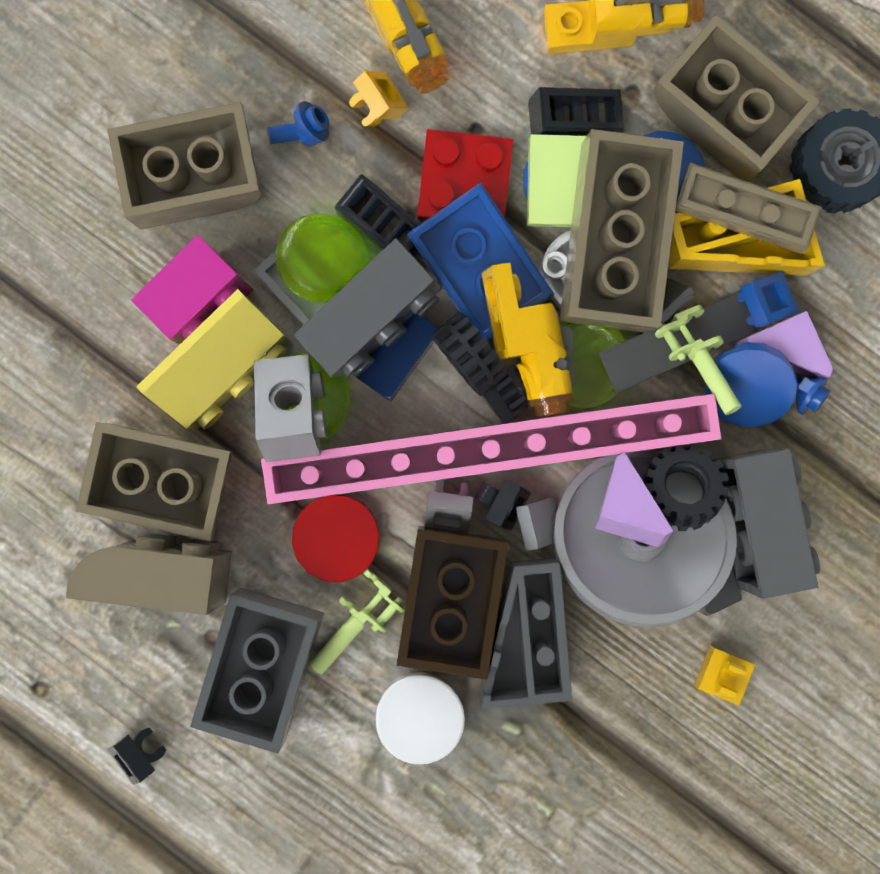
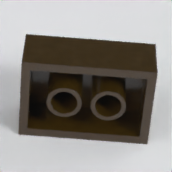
(452, 602)

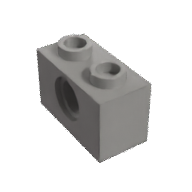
(292, 432)

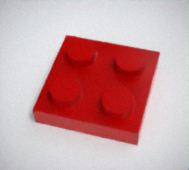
(458, 163)

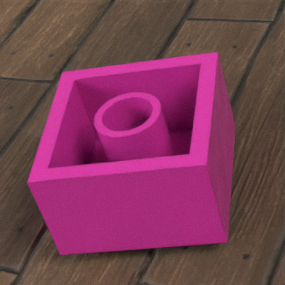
(189, 290)

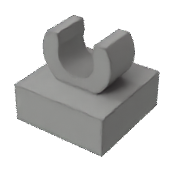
(449, 510)

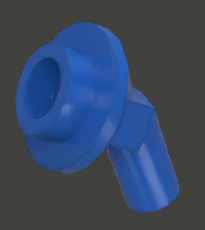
(309, 126)
(811, 394)

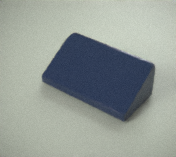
(397, 362)

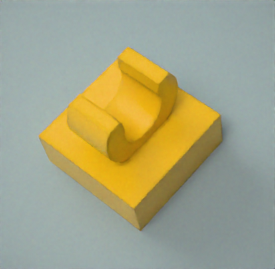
(381, 97)
(724, 675)

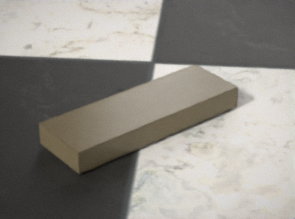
(747, 208)

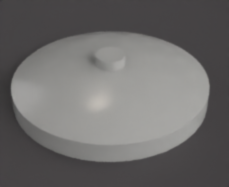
(631, 578)

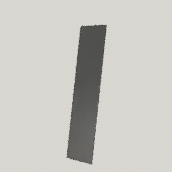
(649, 356)

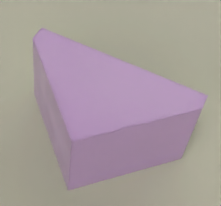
(799, 343)
(630, 508)

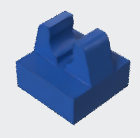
(768, 300)

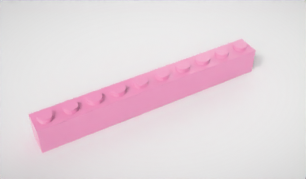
(493, 448)

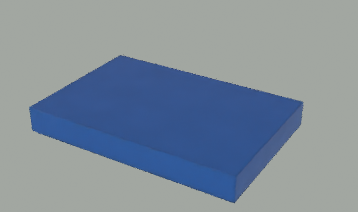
(467, 241)

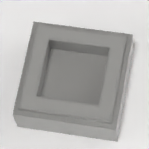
(537, 522)

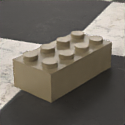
(621, 231)

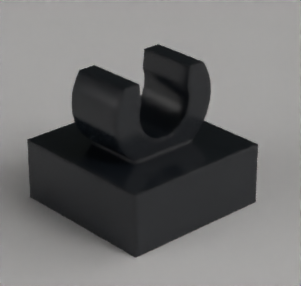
(508, 396)
(503, 502)
(133, 759)

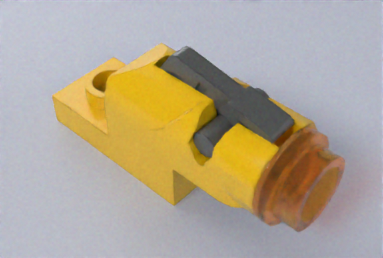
(614, 22)
(412, 41)
(533, 336)

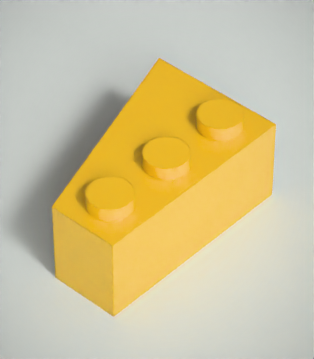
(715, 248)

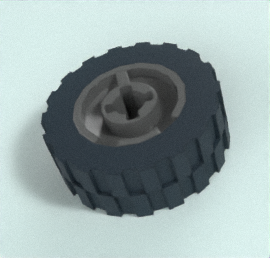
(817, 158)

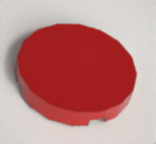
(335, 538)

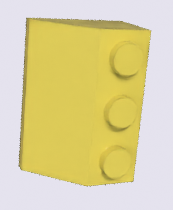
(214, 363)

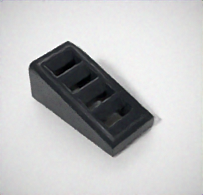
(557, 98)
(352, 197)

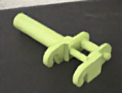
(699, 353)
(355, 623)

